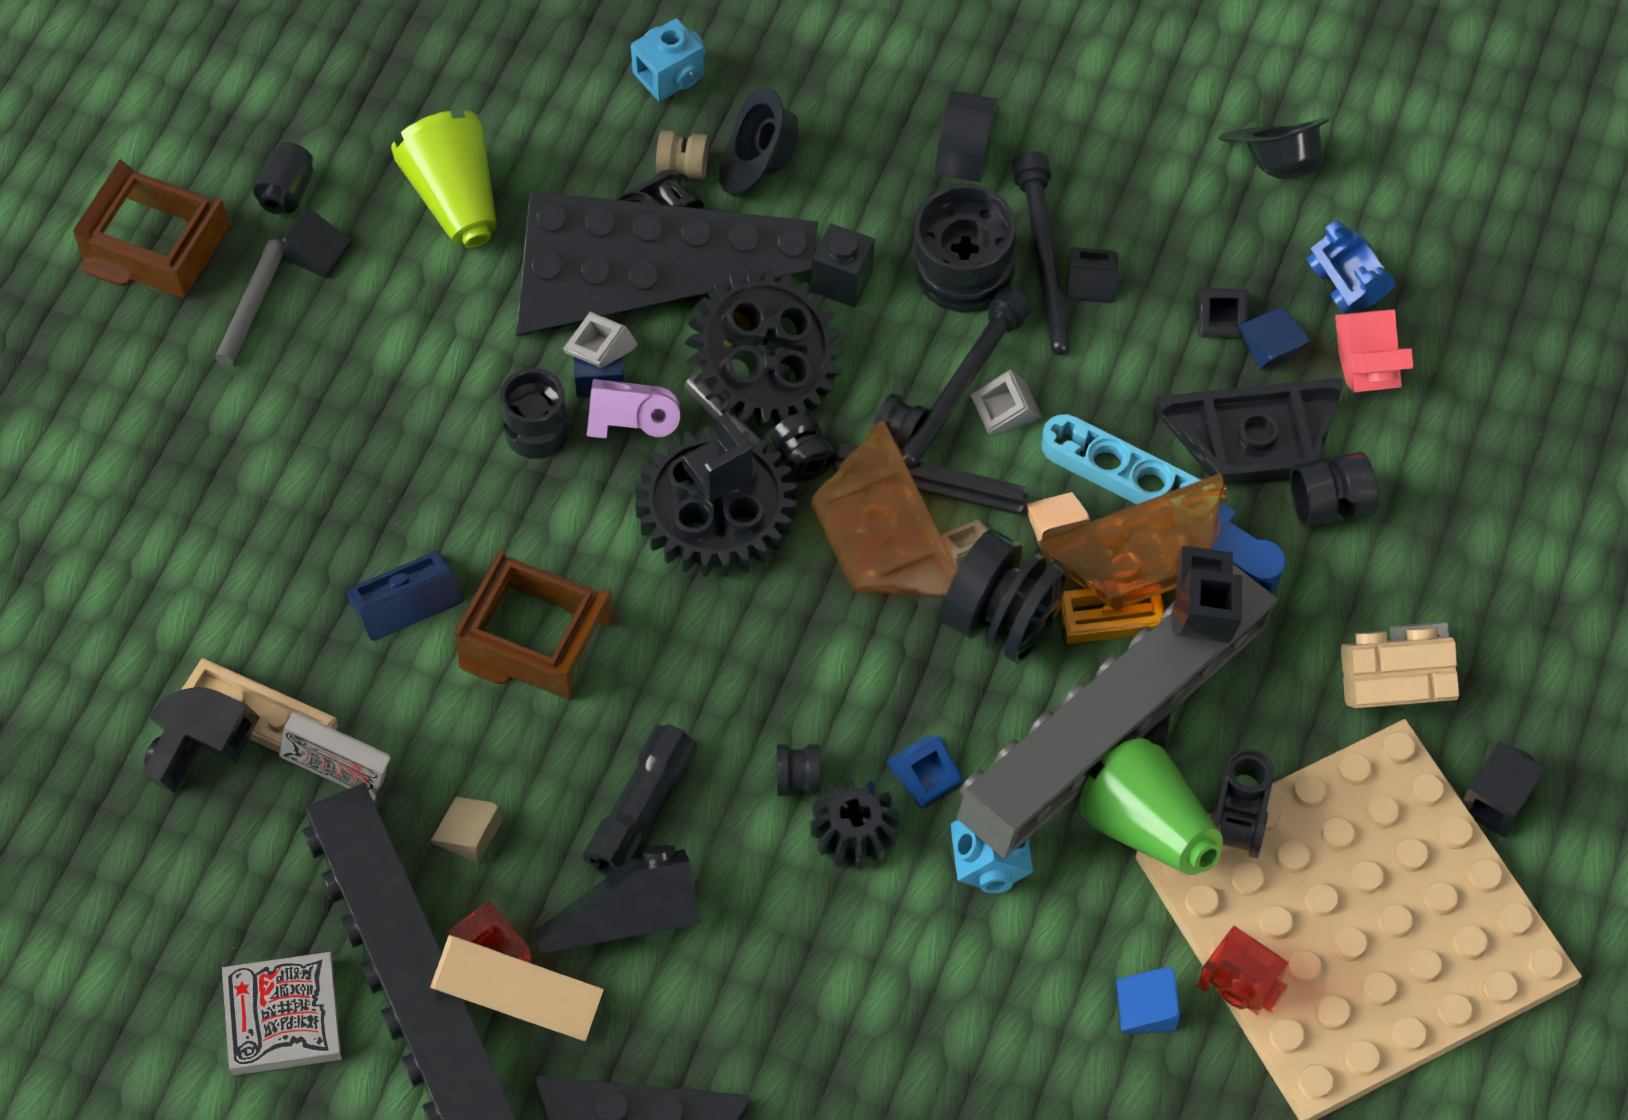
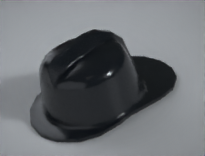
(760, 143)
(1283, 150)

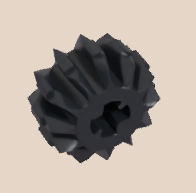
(874, 820)

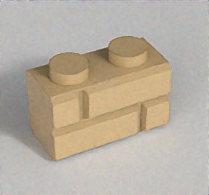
(1399, 670)

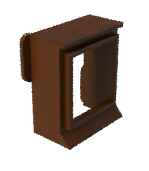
(122, 261)
(501, 659)

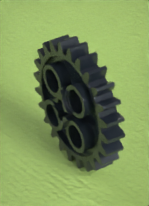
(763, 305)
(668, 506)

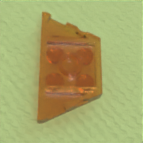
(882, 523)
(1137, 548)

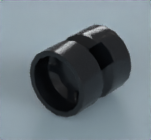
(534, 413)
(1340, 488)

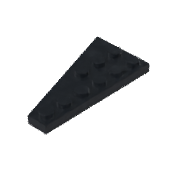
(641, 255)

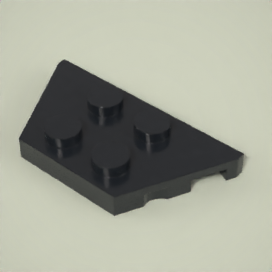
(1253, 429)
(615, 1101)

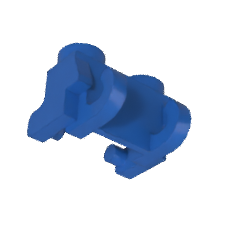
(1352, 268)

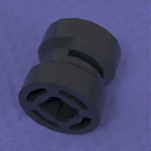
(801, 443)

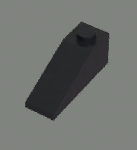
(634, 900)

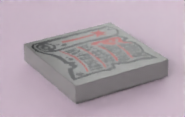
(333, 754)
(281, 1013)

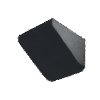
(314, 244)
(1092, 275)
(1221, 311)

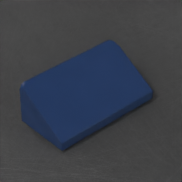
(405, 595)

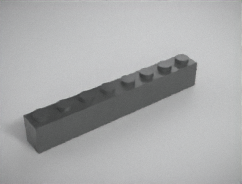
(1119, 705)

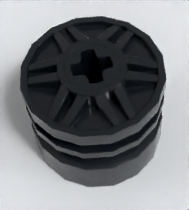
(964, 247)
(996, 592)

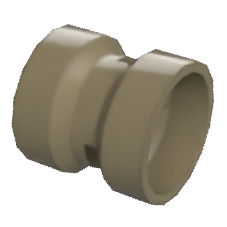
(683, 154)

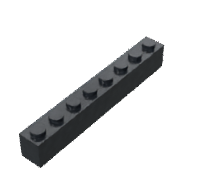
(402, 959)

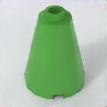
(1151, 808)

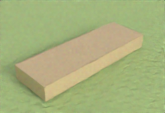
(267, 703)
(516, 988)

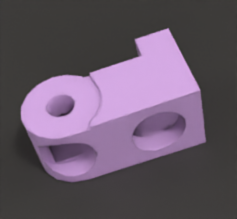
(633, 406)

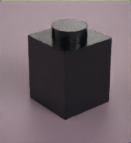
(842, 265)
(1502, 788)

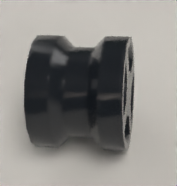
(900, 418)
(798, 770)

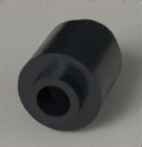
(284, 178)

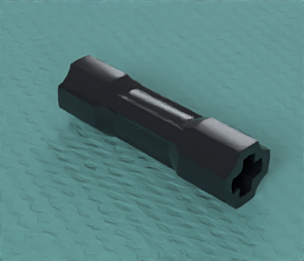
(658, 769)

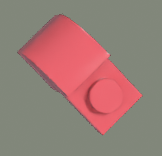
(1371, 350)

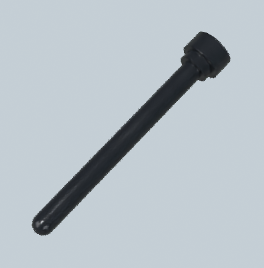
(1032, 175)
(1006, 313)

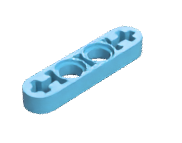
(1119, 480)

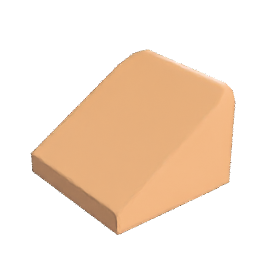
(1056, 515)

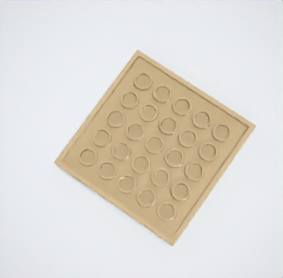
(1389, 919)

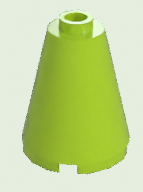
(451, 174)

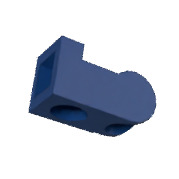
(1256, 558)

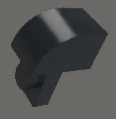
(966, 136)
(1206, 595)
(191, 721)

